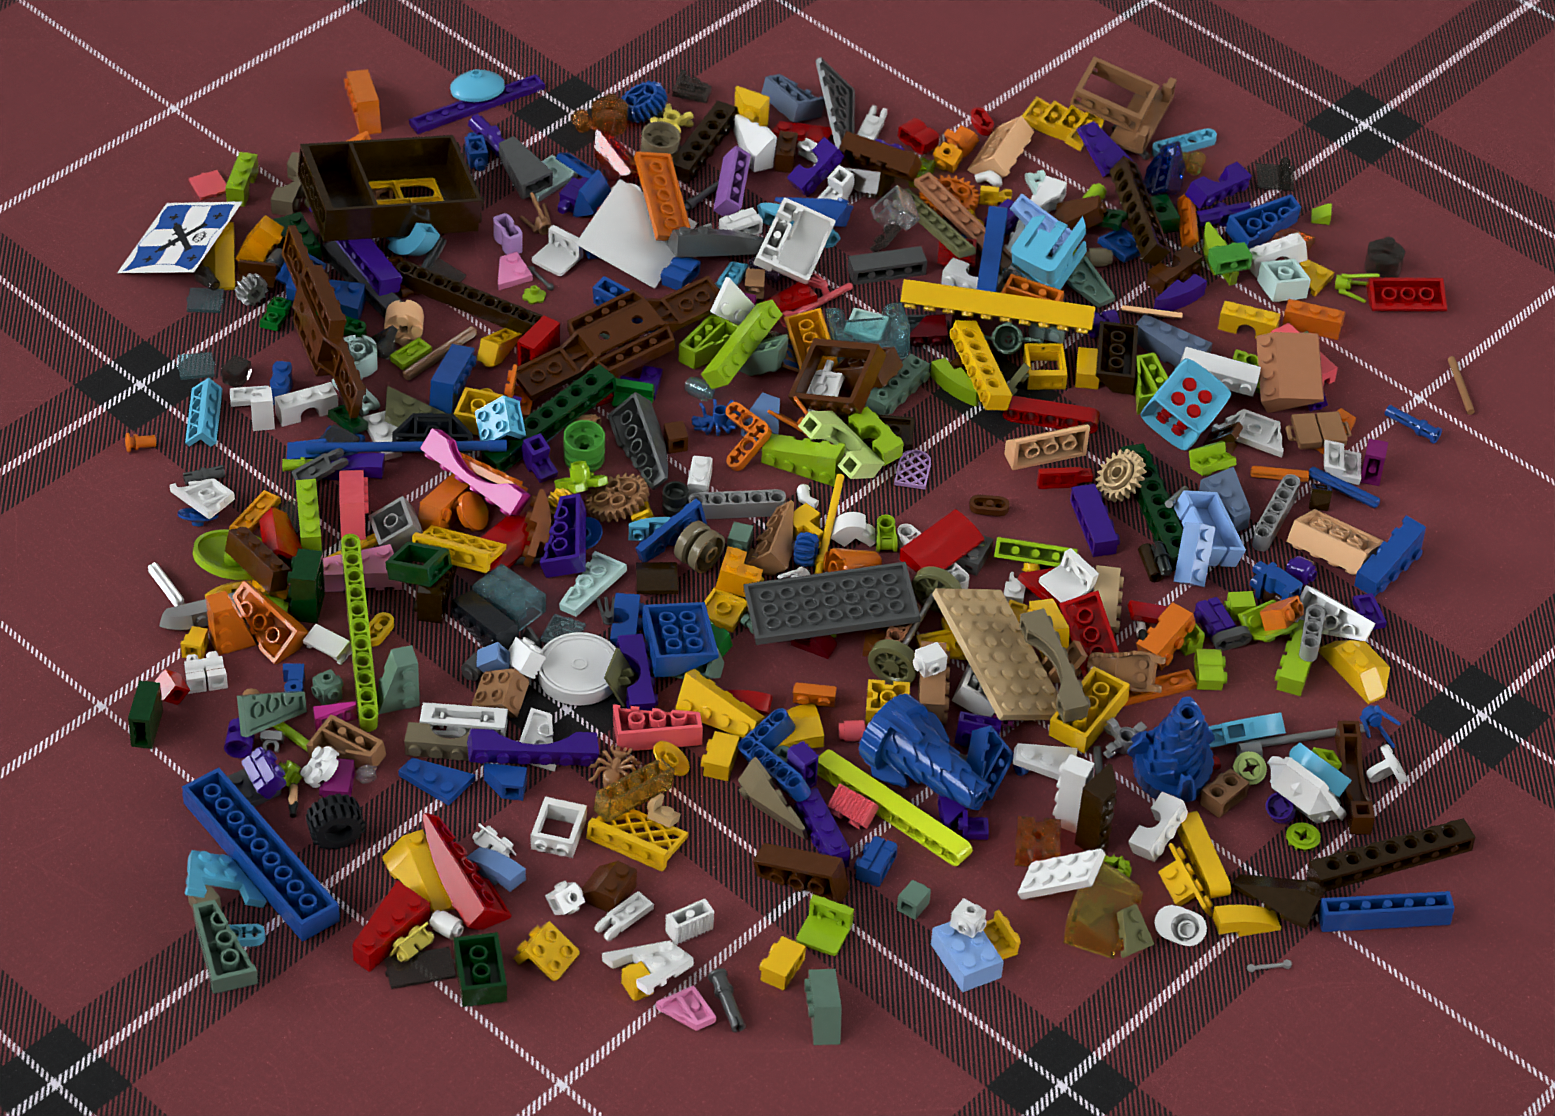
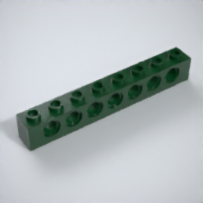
(556, 414)
(1151, 499)

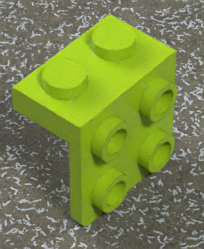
(826, 925)

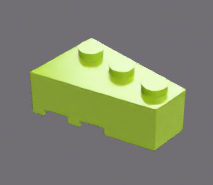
(705, 341)
(1148, 379)

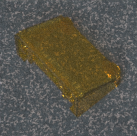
(1093, 914)

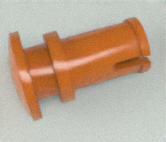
(139, 441)

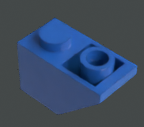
(506, 780)

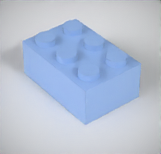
(967, 959)

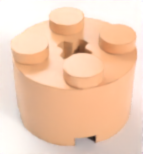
(407, 318)

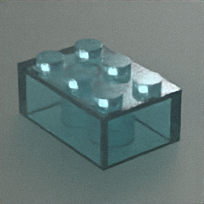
(512, 595)

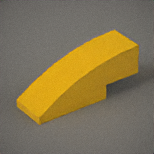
(1244, 919)

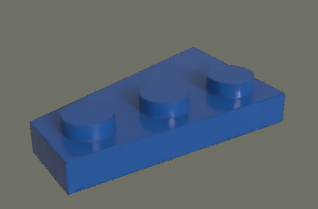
(436, 780)

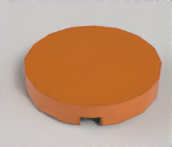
(472, 511)

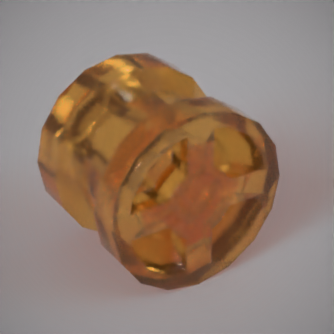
(581, 120)

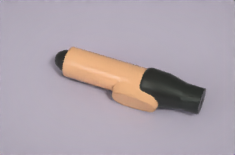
(293, 800)

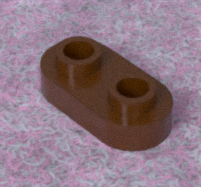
(989, 505)

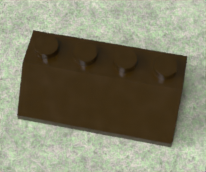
(1117, 356)
(1097, 811)

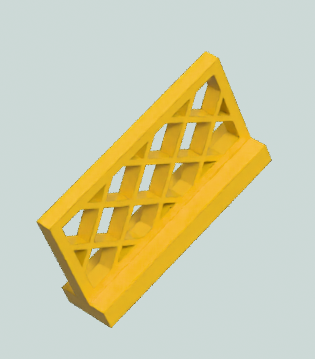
(464, 549)
(632, 844)

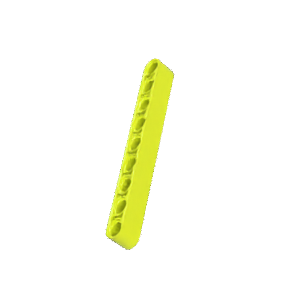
(895, 809)

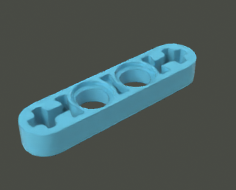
(1203, 139)

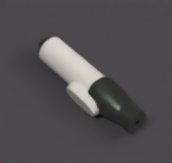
(1141, 630)

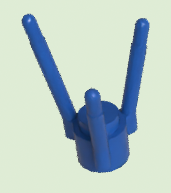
(1372, 716)

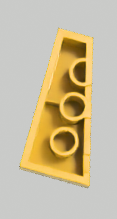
(716, 706)

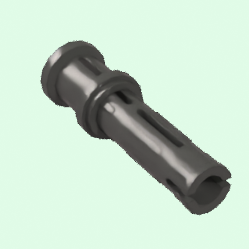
(724, 992)

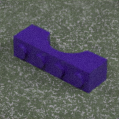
(1205, 191)
(636, 652)

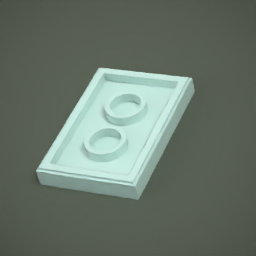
(561, 176)

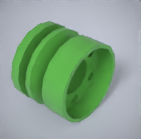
(584, 442)

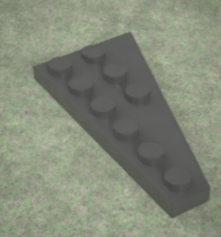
(839, 100)

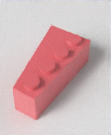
(353, 502)
(645, 728)

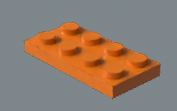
(490, 473)

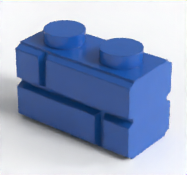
(876, 861)

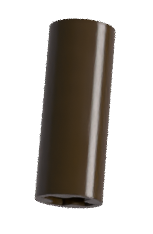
(1147, 557)

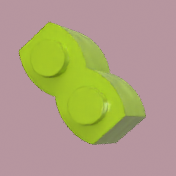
(1209, 669)

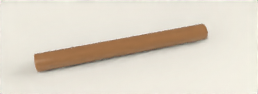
(1461, 385)

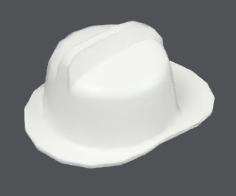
(1180, 925)

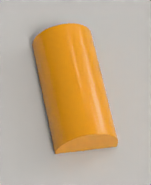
(803, 329)

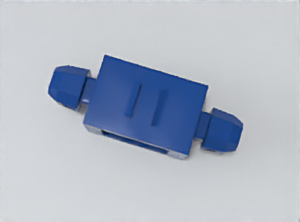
(476, 151)

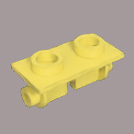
(405, 947)

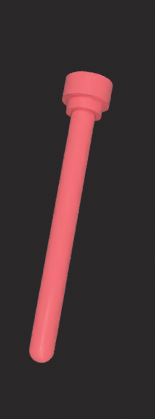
(822, 300)

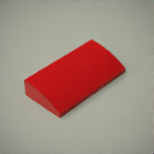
(1406, 294)
(510, 532)
(942, 543)
(1089, 625)

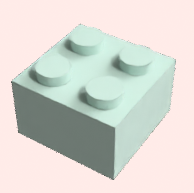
(1283, 280)

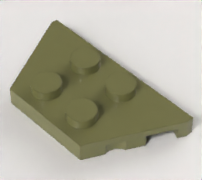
(401, 406)

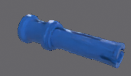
(1420, 427)

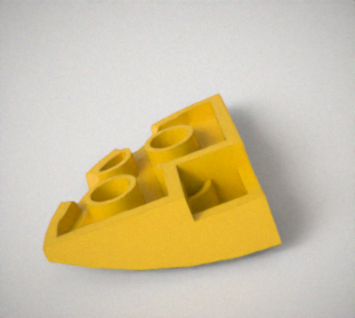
(807, 727)

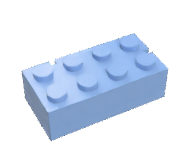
(1209, 510)

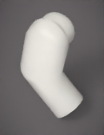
(990, 176)
(804, 496)

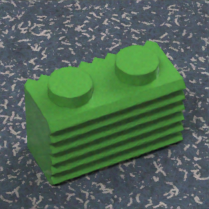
(1230, 258)

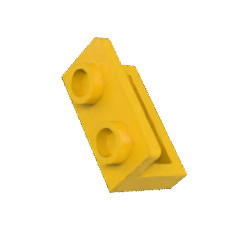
(1002, 935)

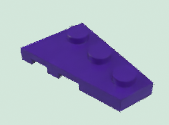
(1100, 147)

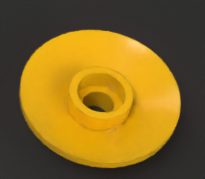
(673, 756)

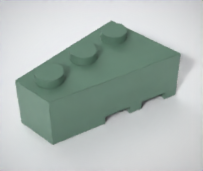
(400, 681)
(824, 1006)

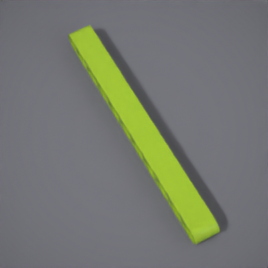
(359, 621)

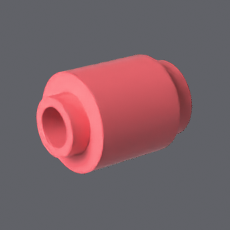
(851, 730)

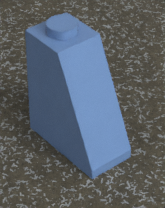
(760, 407)

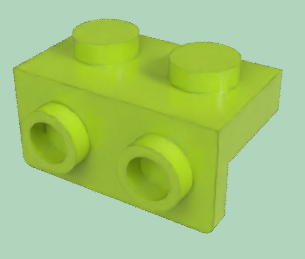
(1211, 458)

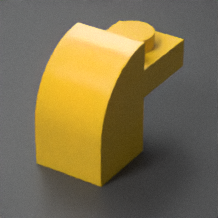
(807, 520)

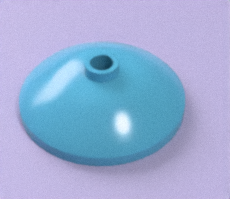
(477, 86)

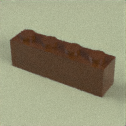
(257, 559)

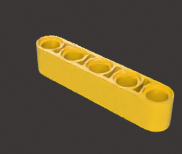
(1203, 856)

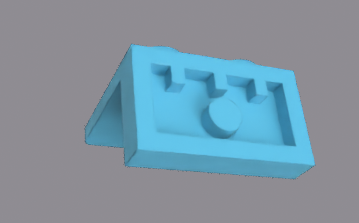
(500, 419)

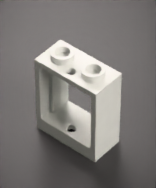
(561, 811)

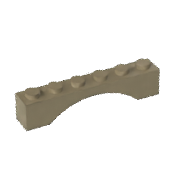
(1039, 632)

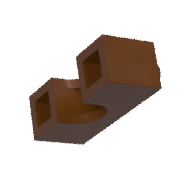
(1184, 265)

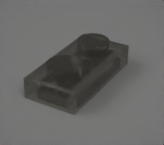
(886, 237)

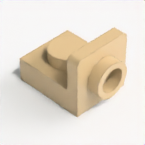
(662, 814)

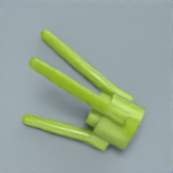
(1344, 282)

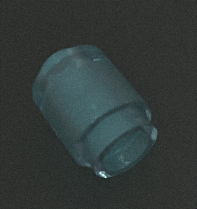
(699, 388)

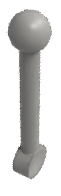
(1286, 964)

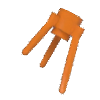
(789, 421)

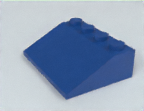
(678, 637)

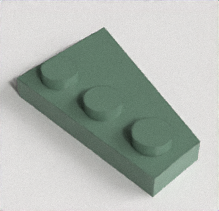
(1090, 284)

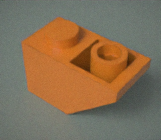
(1281, 613)

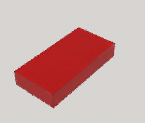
(1145, 611)

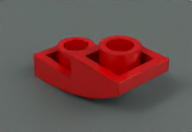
(757, 700)

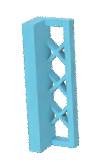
(205, 414)

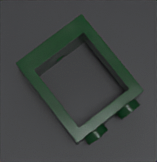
(436, 561)

